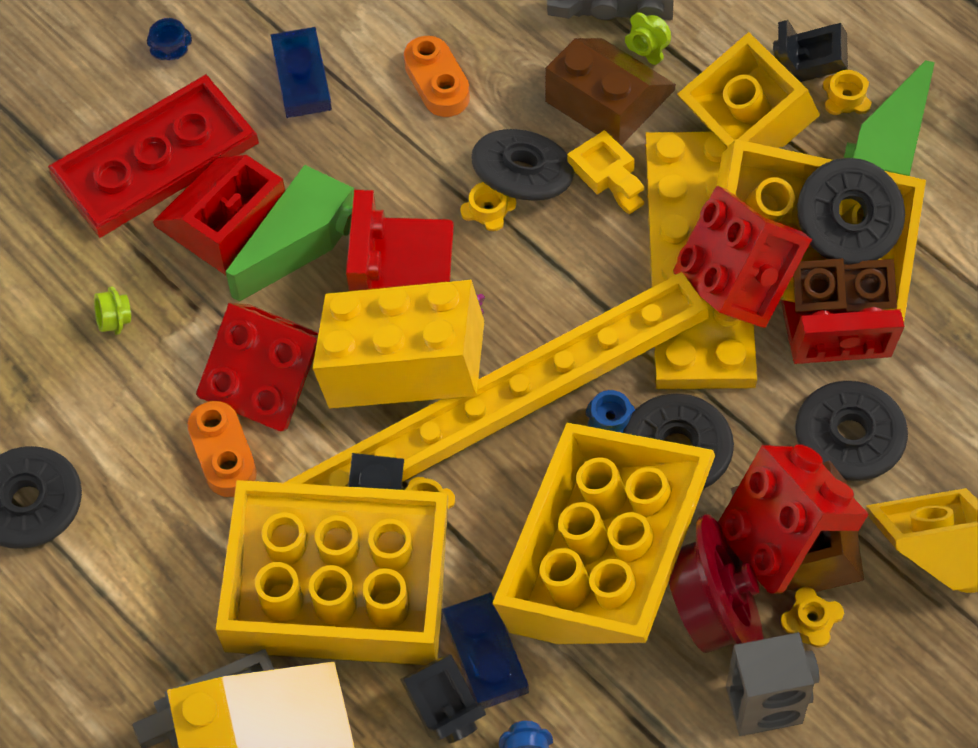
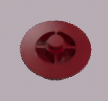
(712, 591)

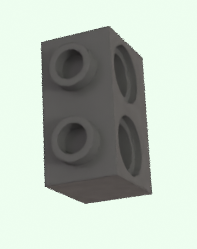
(771, 683)

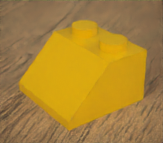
(750, 97)

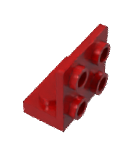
(396, 249)
(740, 258)
(842, 336)
(258, 365)

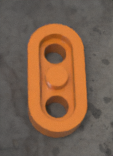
(435, 71)
(220, 445)

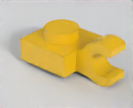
(605, 165)

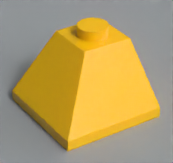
(935, 534)

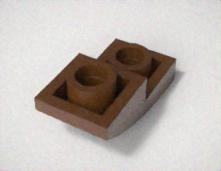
(843, 287)

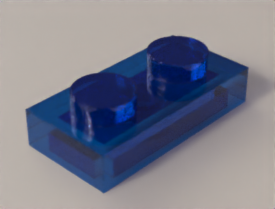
(301, 72)
(485, 651)

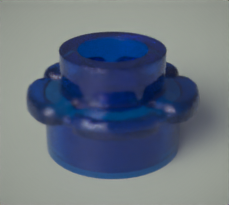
(163, 33)

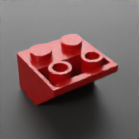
(222, 209)

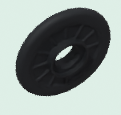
(495, 157)
(868, 186)
(857, 402)
(689, 417)
(57, 500)

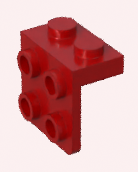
(783, 509)

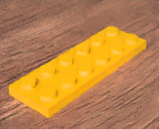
(680, 180)

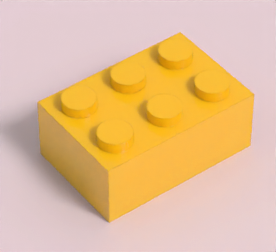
(399, 344)

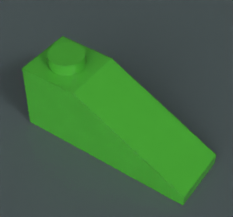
(893, 129)
(296, 231)

